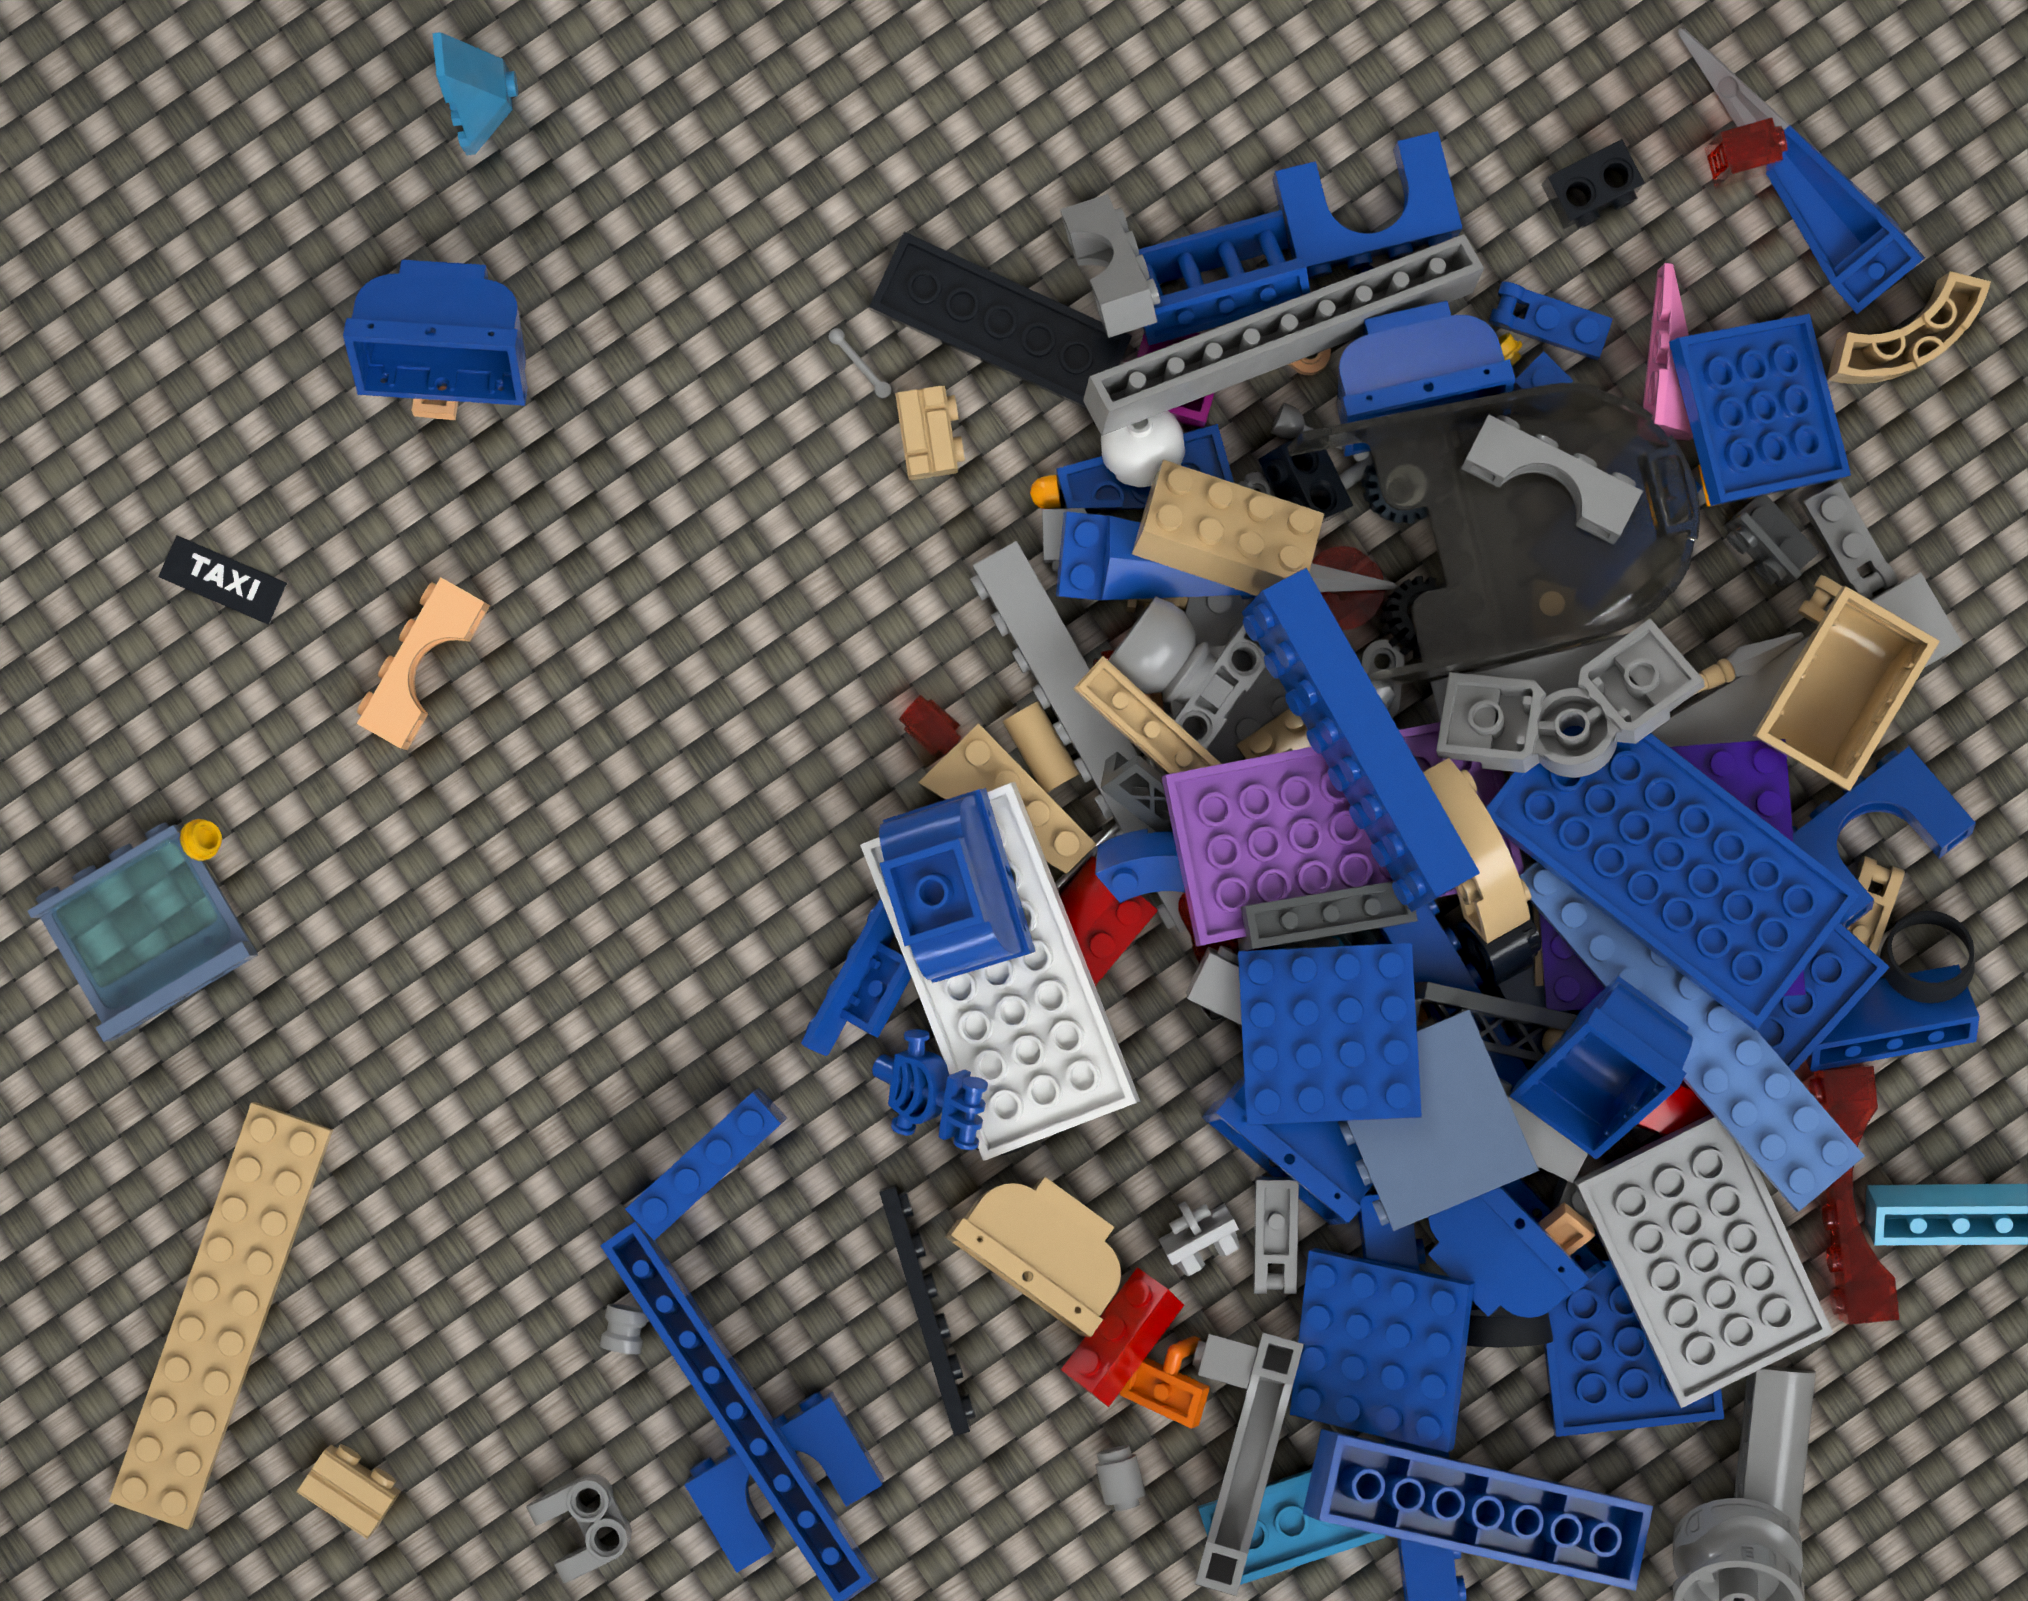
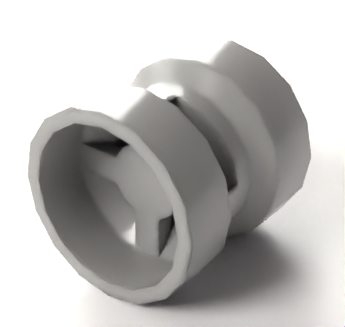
(623, 1329)

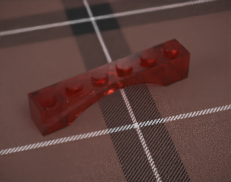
(1863, 1285)

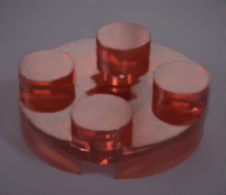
(1358, 605)

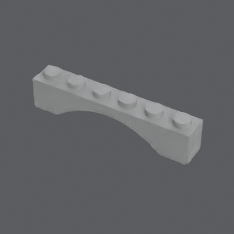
(1249, 1464)

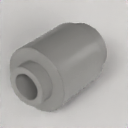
(1120, 1477)

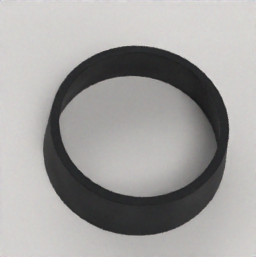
(1925, 991)
(1507, 1330)

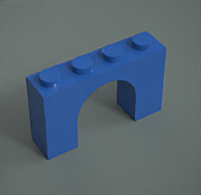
(1323, 243)
(1898, 787)
(706, 1163)
(816, 1430)

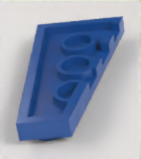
(1096, 487)

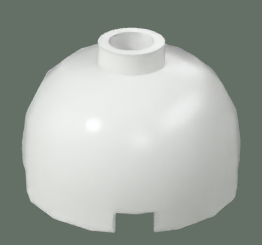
(1140, 448)

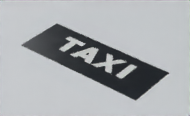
(222, 580)

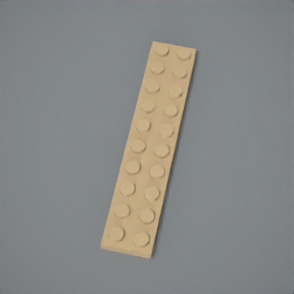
(221, 1315)

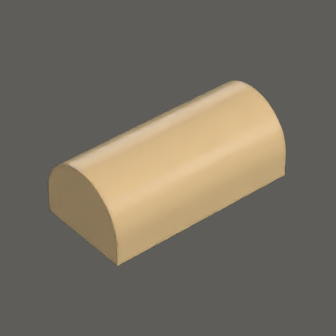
(1041, 747)

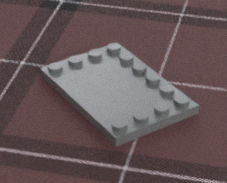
(1703, 1258)

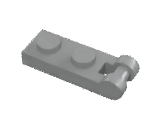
(1848, 540)
(1275, 1234)

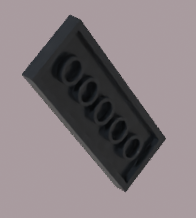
(995, 319)

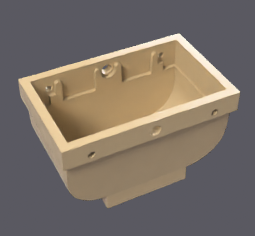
(1845, 688)
(1050, 1242)

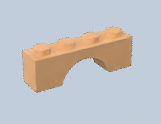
(394, 707)

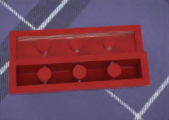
(1100, 921)

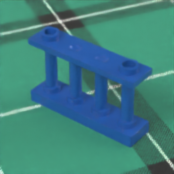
(1230, 298)

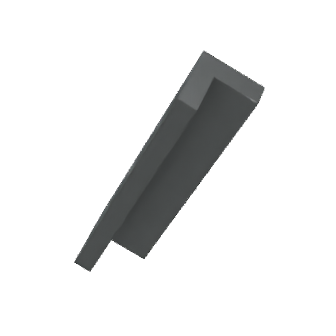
(1138, 789)
(1322, 916)
(1498, 1008)

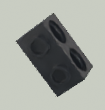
(1589, 178)
(1306, 480)

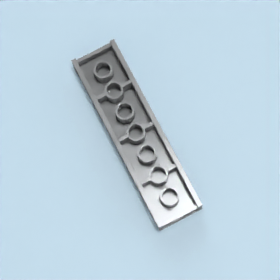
(1739, 706)

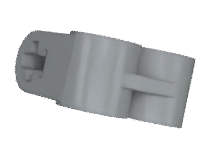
(590, 1521)

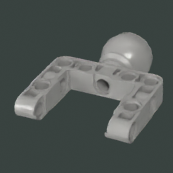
(1196, 680)

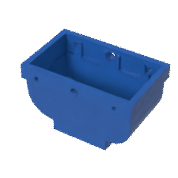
(437, 330)
(1418, 363)
(953, 887)
(1607, 1069)
(1307, 1152)
(1508, 1253)

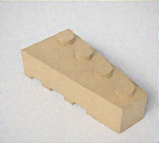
(983, 763)

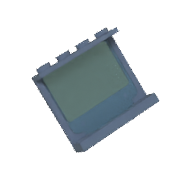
(144, 930)

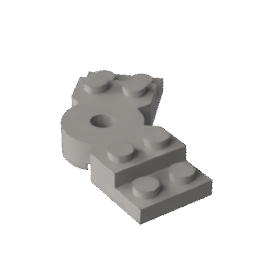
(1618, 699)

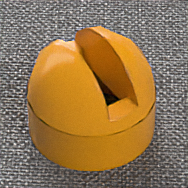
(1046, 492)

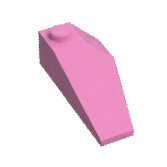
(1662, 387)

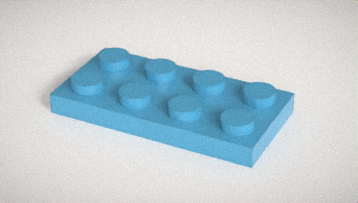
(1285, 1535)

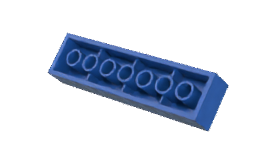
(1358, 741)
(1477, 1510)

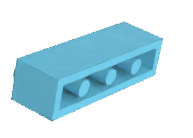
(1947, 1214)

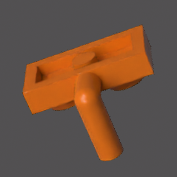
(1167, 1390)

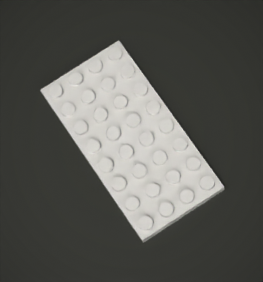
(1027, 1021)

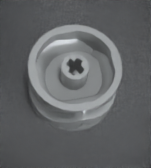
(1737, 1553)

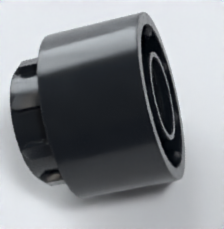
(1503, 956)

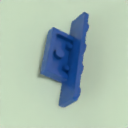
(864, 988)

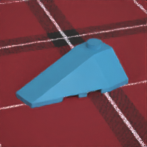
(475, 87)

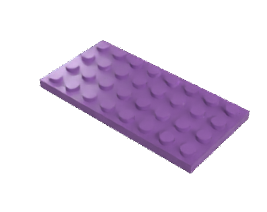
(1280, 832)

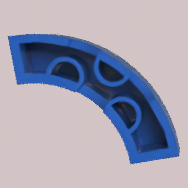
(1139, 864)

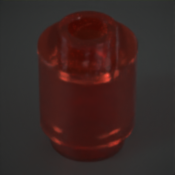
(931, 726)

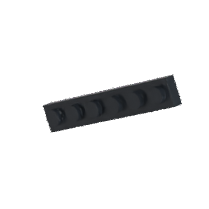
(933, 1325)

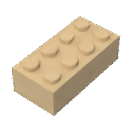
(1224, 530)

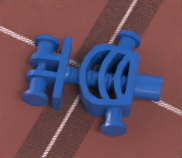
(925, 1089)

